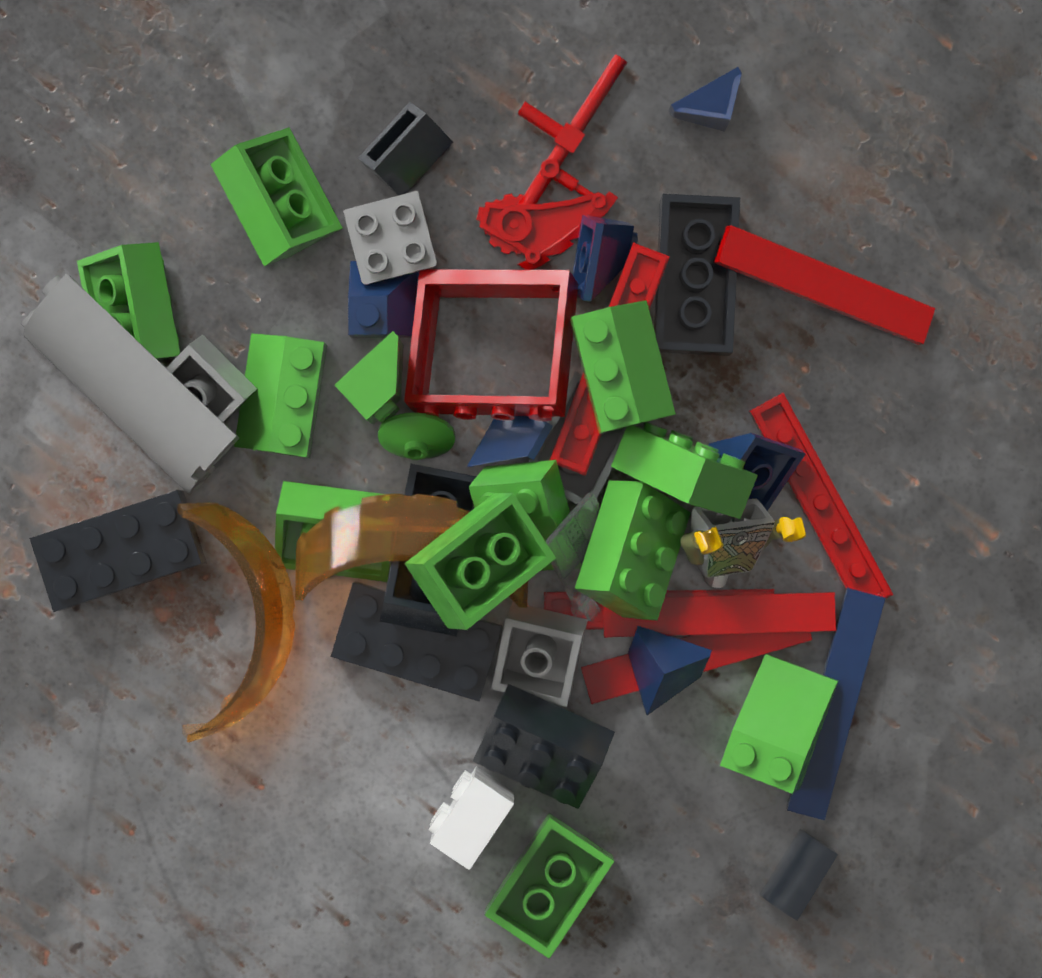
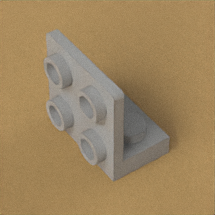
(390, 238)

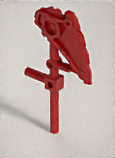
(548, 228)

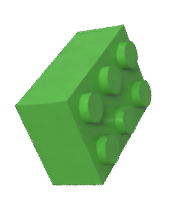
(685, 470)
(632, 550)
(480, 560)
(549, 885)

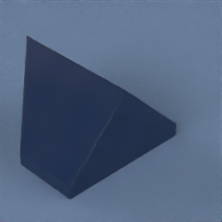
(710, 104)
(511, 440)
(664, 666)

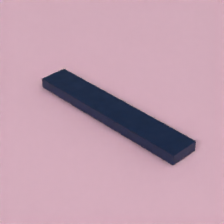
(848, 665)

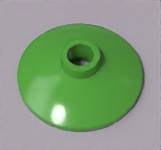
(416, 436)

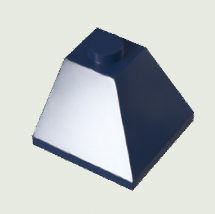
(601, 253)
(381, 306)
(767, 459)

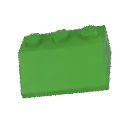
(276, 195)
(134, 291)
(622, 366)
(376, 381)
(285, 405)
(302, 508)

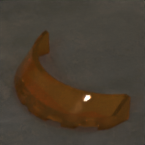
(376, 531)
(272, 605)

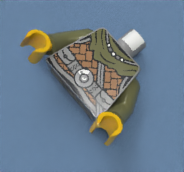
(732, 545)

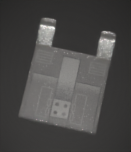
(569, 546)

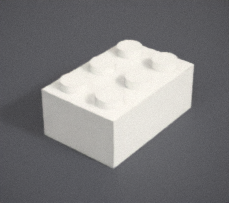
(472, 816)

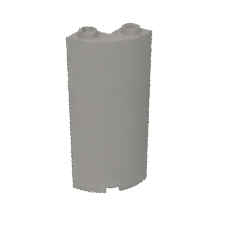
(127, 383)

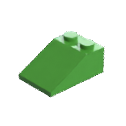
(535, 486)
(779, 724)

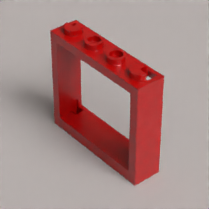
(489, 284)

